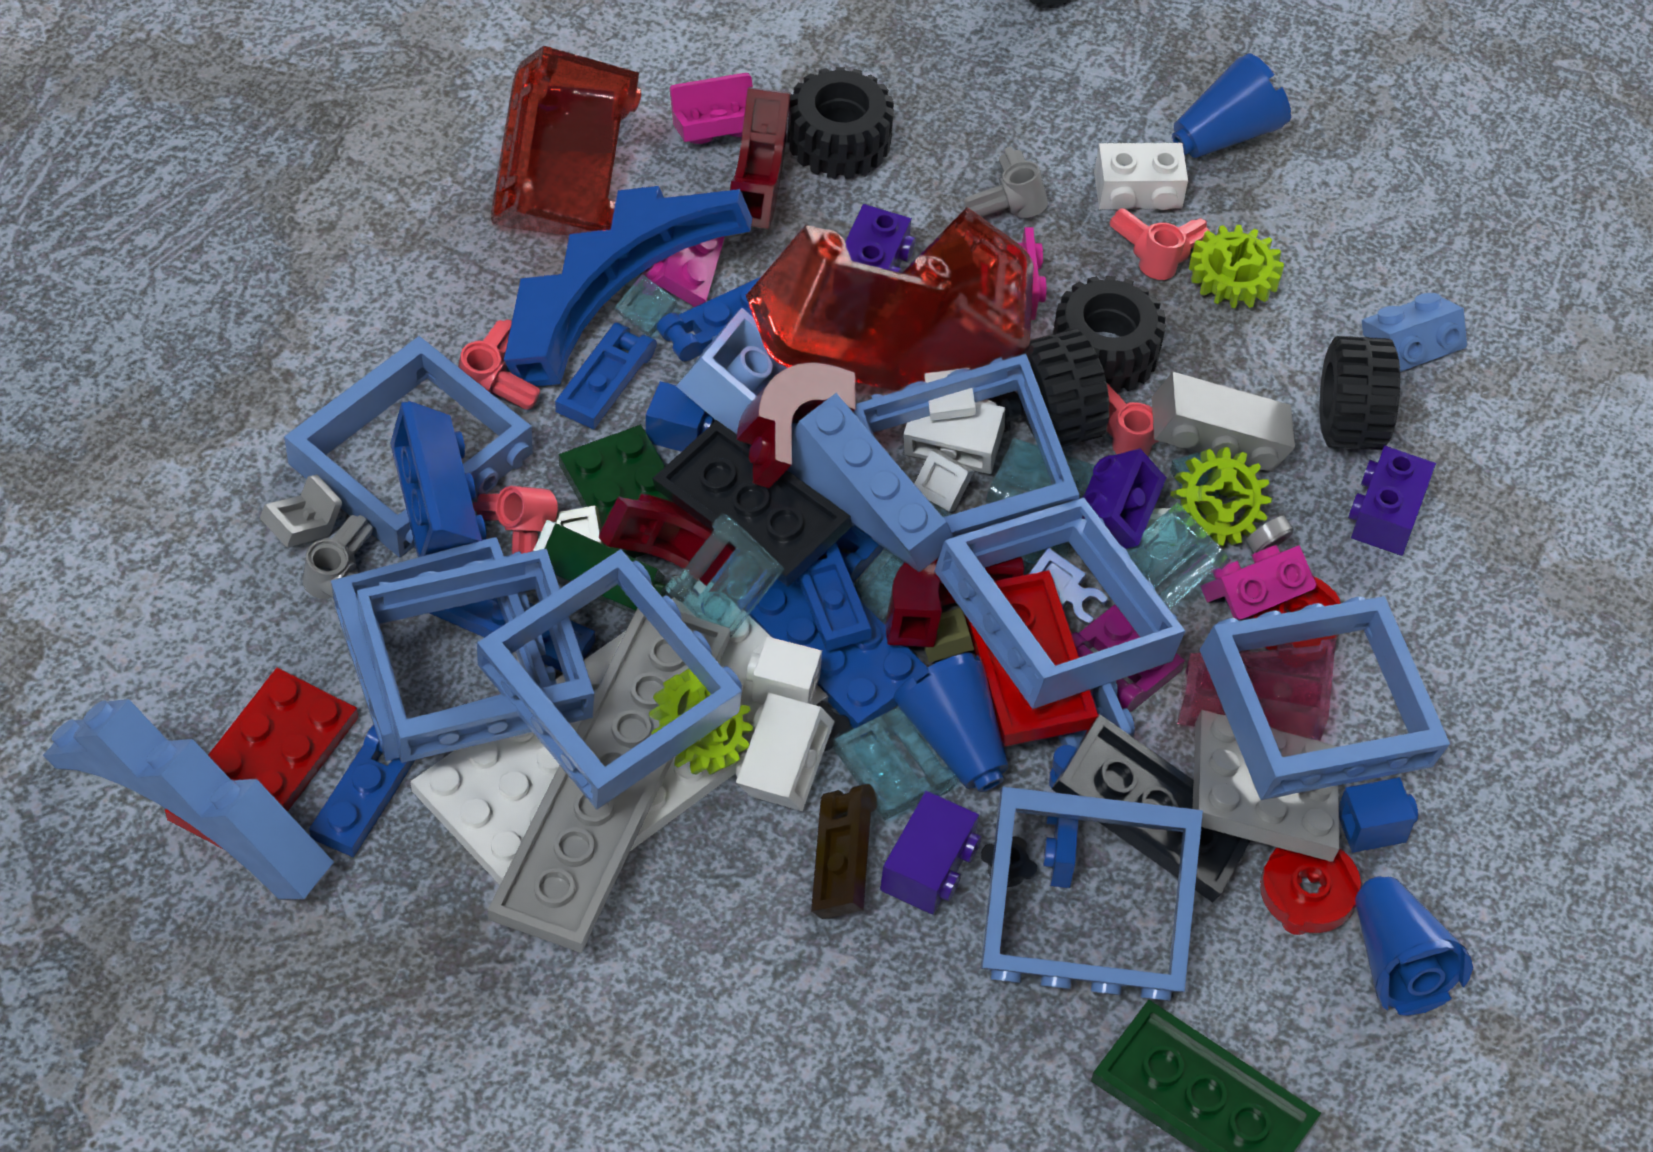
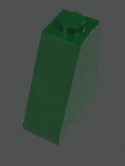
(575, 554)

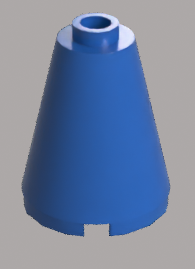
(1233, 109)
(958, 719)
(1408, 949)

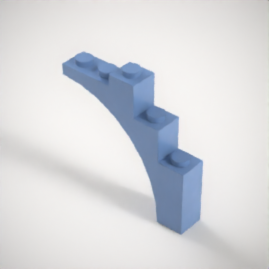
(178, 775)

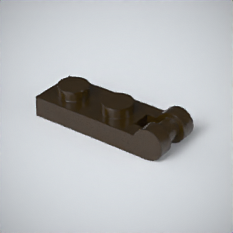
(842, 851)

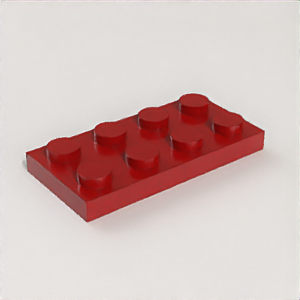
(1040, 609)
(281, 739)

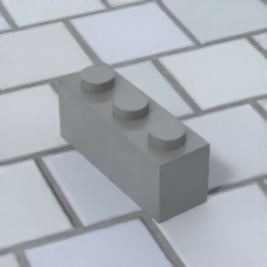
(1213, 416)

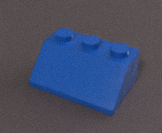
(434, 480)

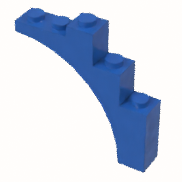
(597, 264)

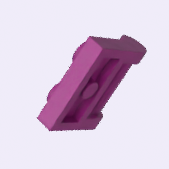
(1114, 629)

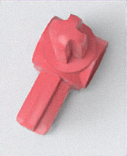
(1160, 244)
(489, 359)
(1129, 424)
(520, 511)

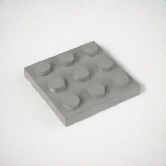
(1231, 804)

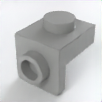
(303, 516)

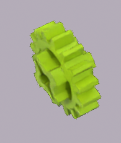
(1236, 266)
(1223, 479)
(718, 747)

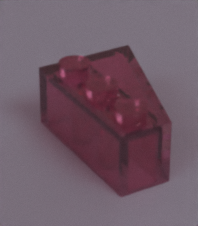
(1288, 683)

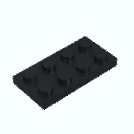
(786, 519)
(1123, 769)

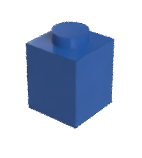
(674, 418)
(1377, 814)

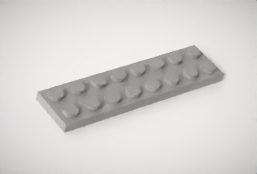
(570, 847)

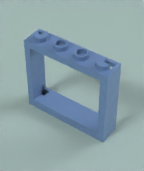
(987, 382)
(375, 393)
(452, 588)
(346, 607)
(1038, 679)
(1338, 765)
(594, 779)
(1058, 973)

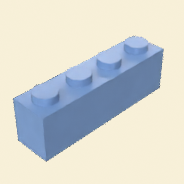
(858, 475)

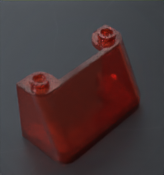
(561, 143)
(986, 305)
(844, 312)

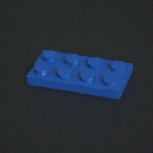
(855, 676)

